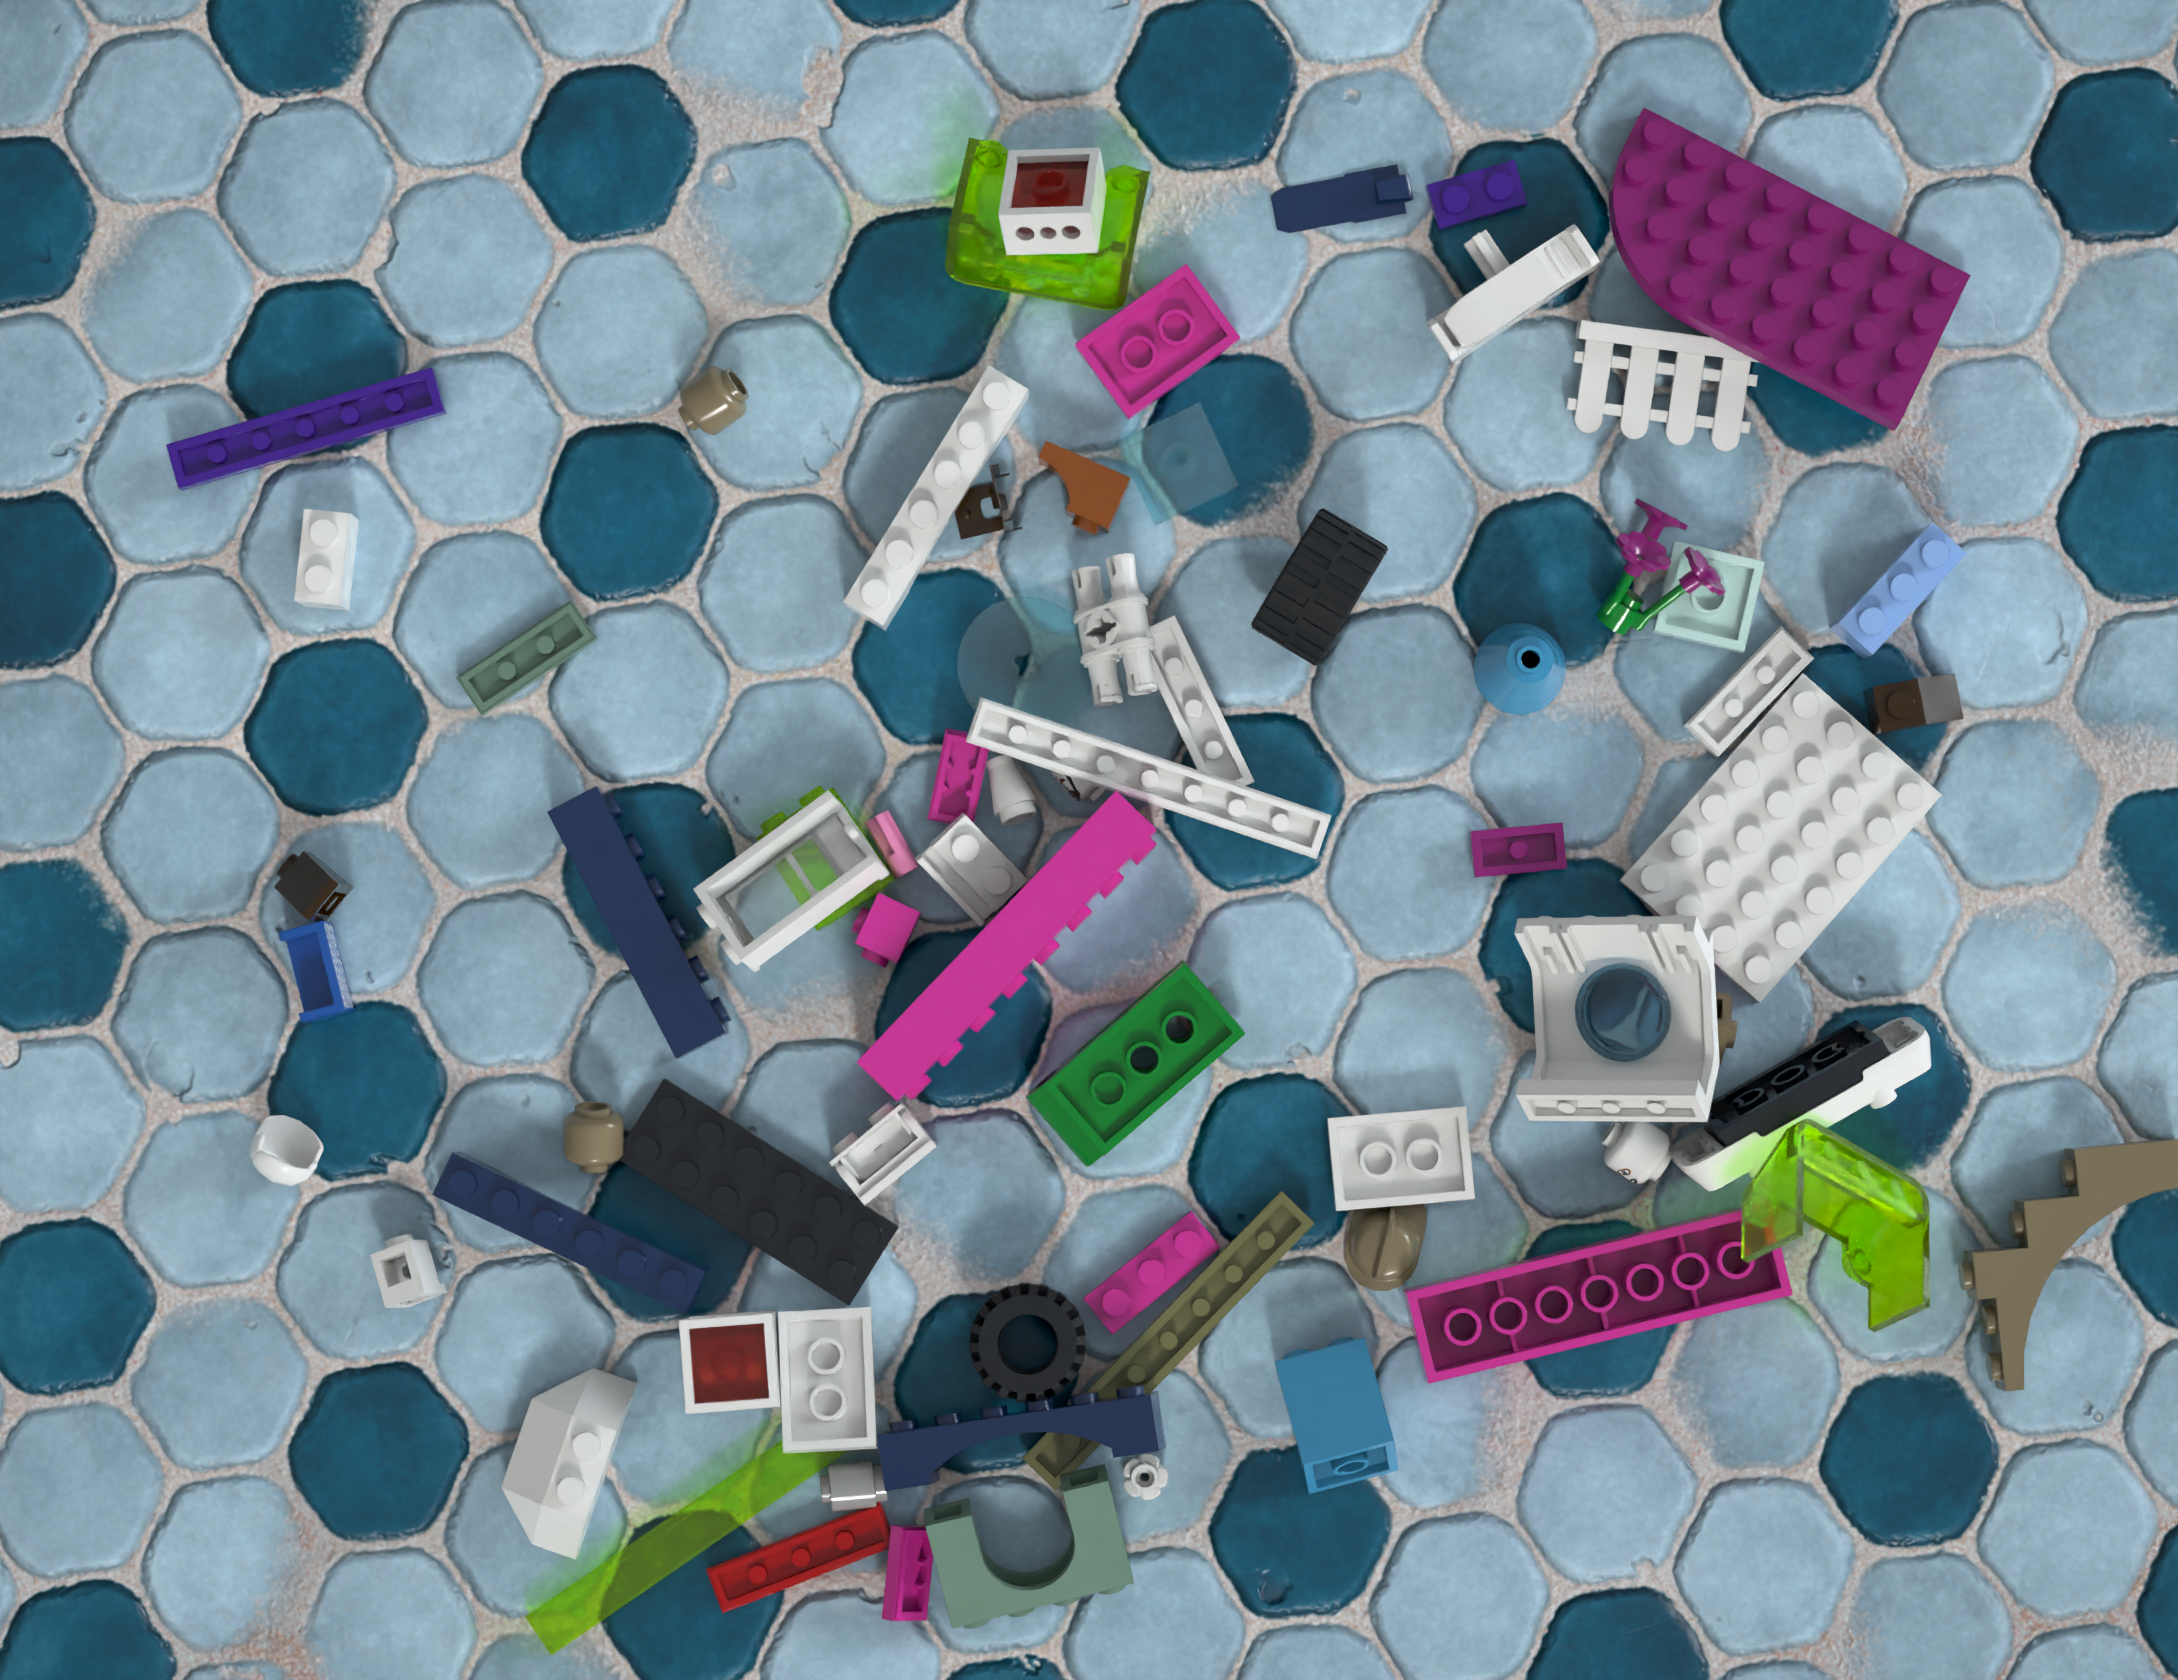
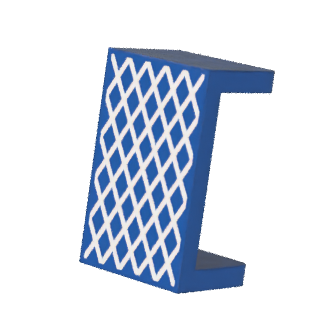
(318, 971)

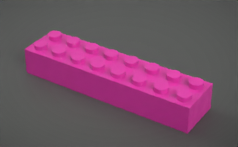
(1007, 947)
(1589, 1295)

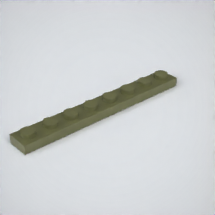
(1182, 1325)

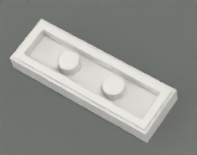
(1748, 691)

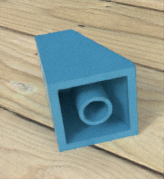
(1336, 1414)

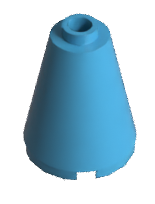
(1507, 681)

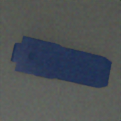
(1344, 199)

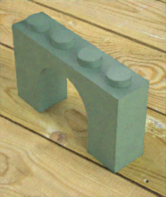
(983, 1590)

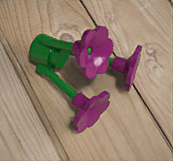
(1643, 553)

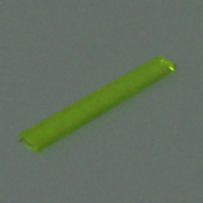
(673, 1543)

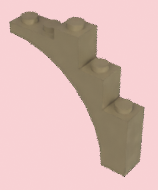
(2046, 1227)

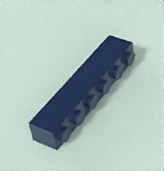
(639, 922)

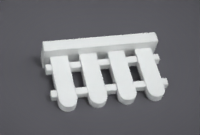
(1640, 382)

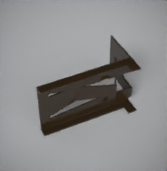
(969, 512)

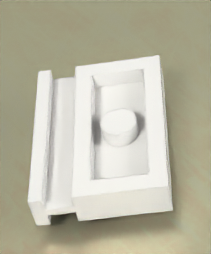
(971, 869)

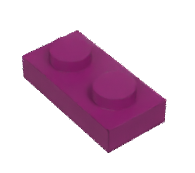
(1518, 850)

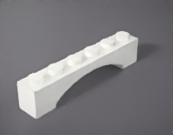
(935, 497)

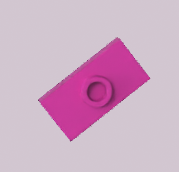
(957, 778)
(907, 1574)

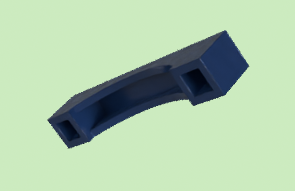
(570, 1232)
(1125, 1423)

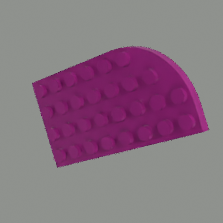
(1778, 270)

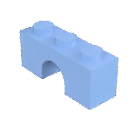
(1898, 590)

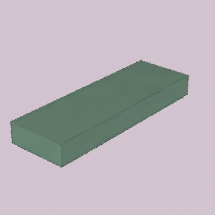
(527, 658)

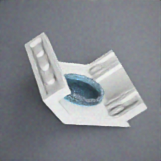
(1621, 1019)

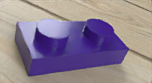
(1476, 195)

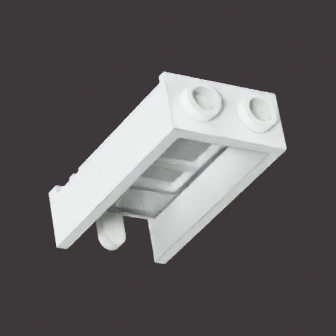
(788, 881)

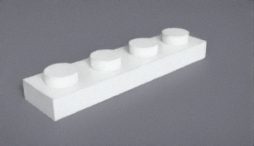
(1194, 706)

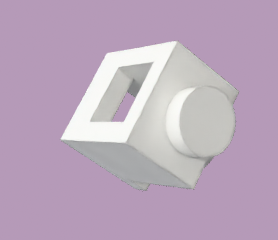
(406, 1272)

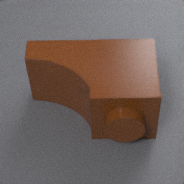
(1092, 488)

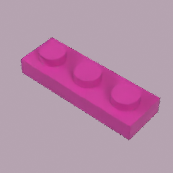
(1151, 1272)

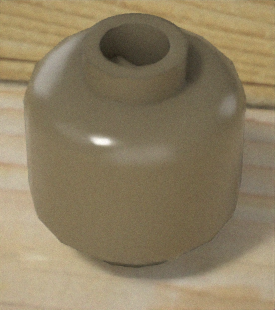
(713, 400)
(593, 1136)

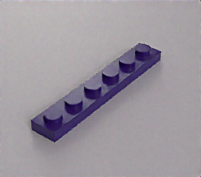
(306, 429)

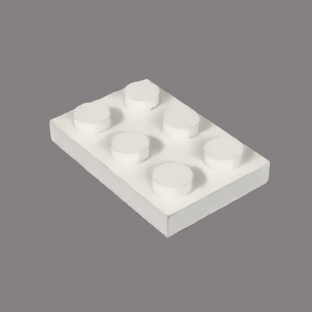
(1400, 1158)
(827, 1380)

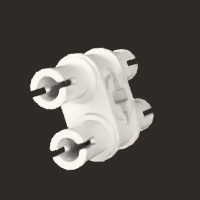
(1114, 630)

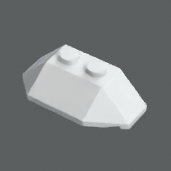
(565, 1457)

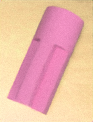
(892, 844)

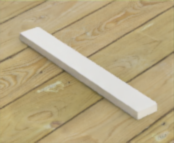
(1148, 778)

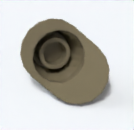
(1385, 1245)

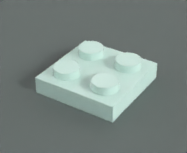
(1705, 615)

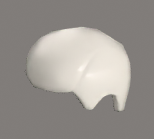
(285, 1150)

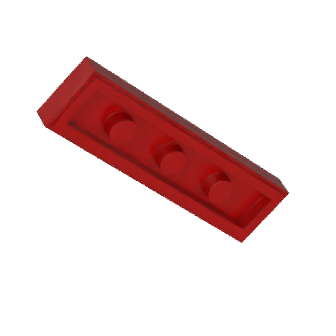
(800, 1557)

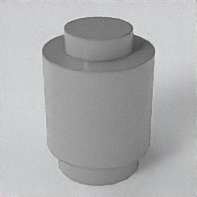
(853, 1486)

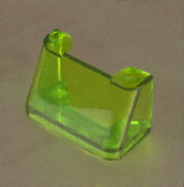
(1084, 279)

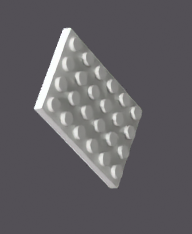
(1782, 835)

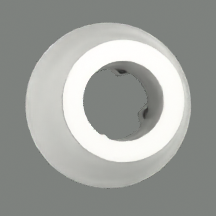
(1009, 791)

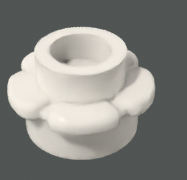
(1144, 1464)

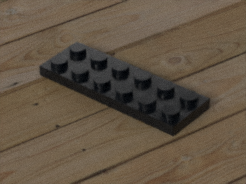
(757, 1191)

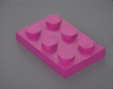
(1157, 342)

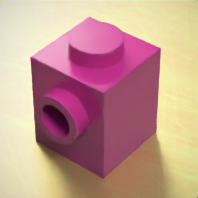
(885, 929)

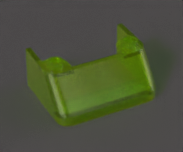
(1853, 1198)

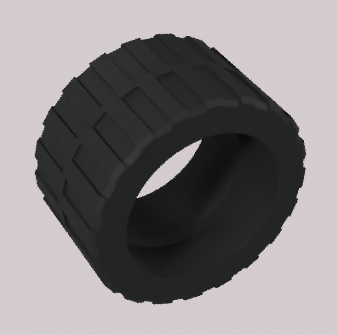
(1319, 586)

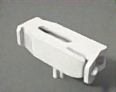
(1510, 289)

